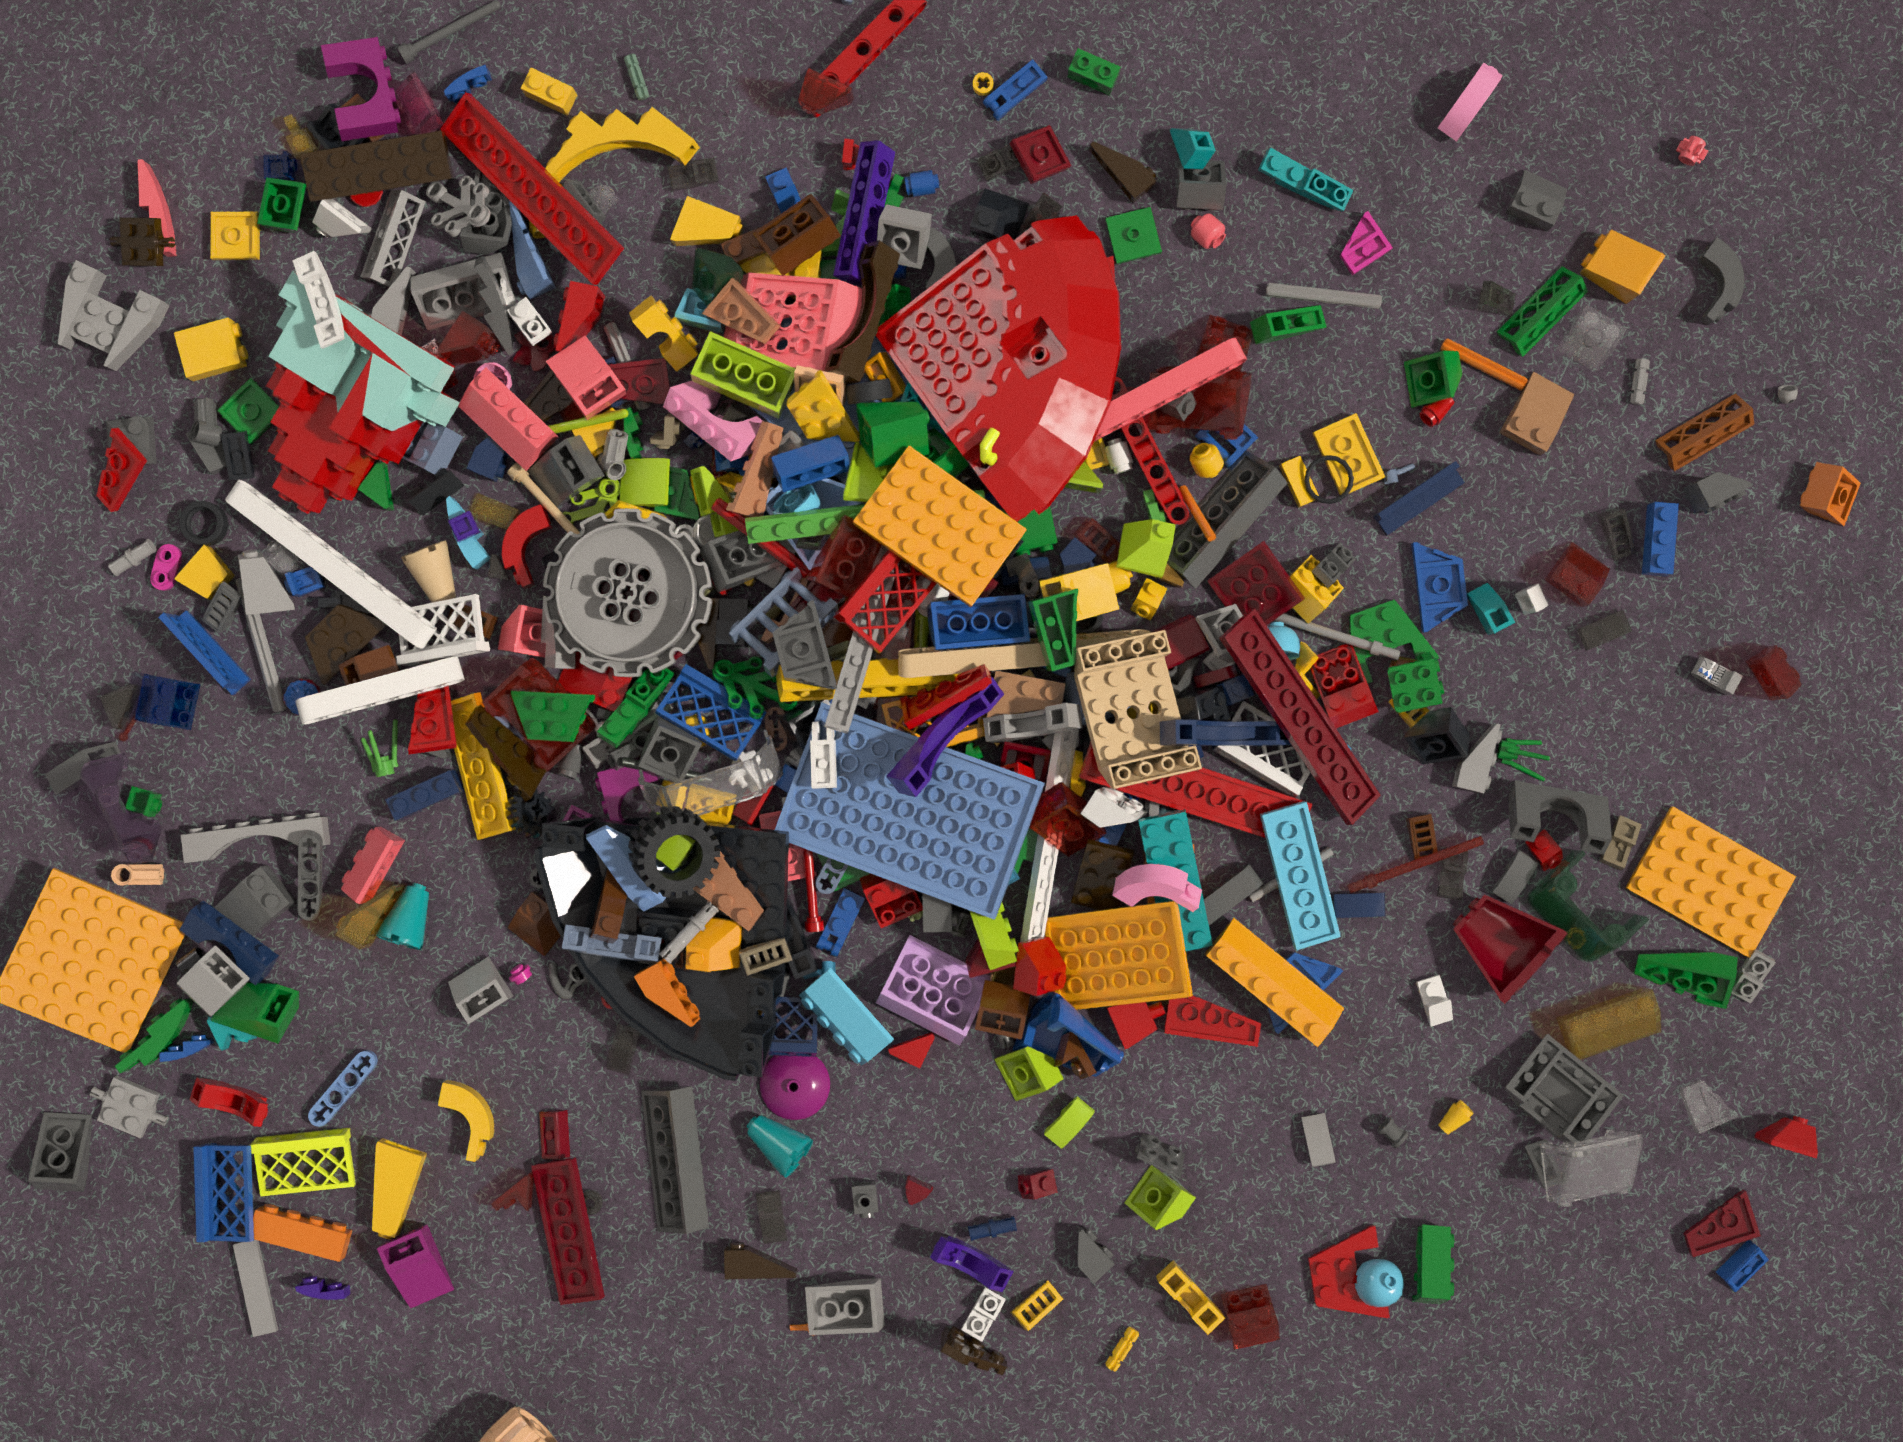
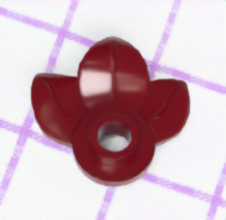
(534, 354)

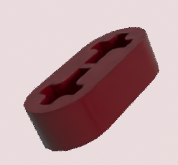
(1215, 676)

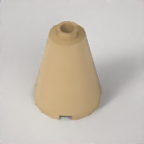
(432, 571)

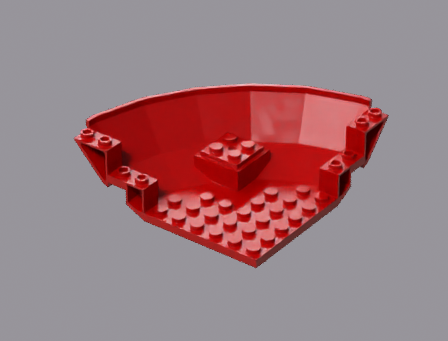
(975, 348)

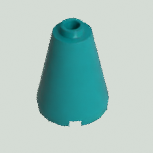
(407, 918)
(779, 1143)

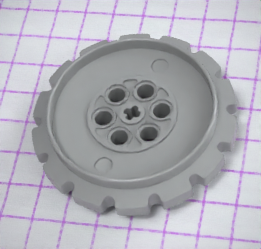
(592, 559)

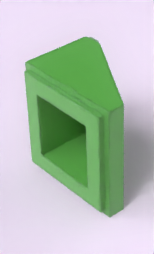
(840, 202)

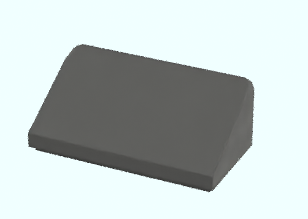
(211, 456)

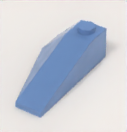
(529, 264)
(614, 851)

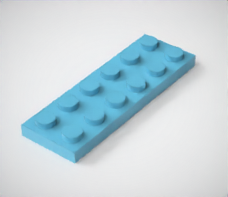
(1300, 875)

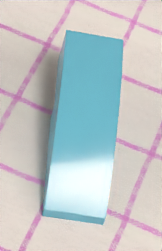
(471, 548)

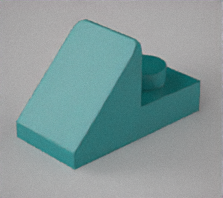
(224, 1034)

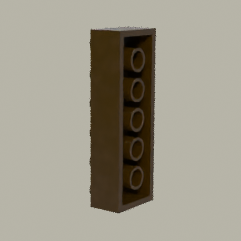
(377, 166)

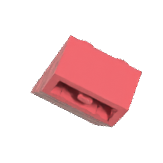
(586, 377)

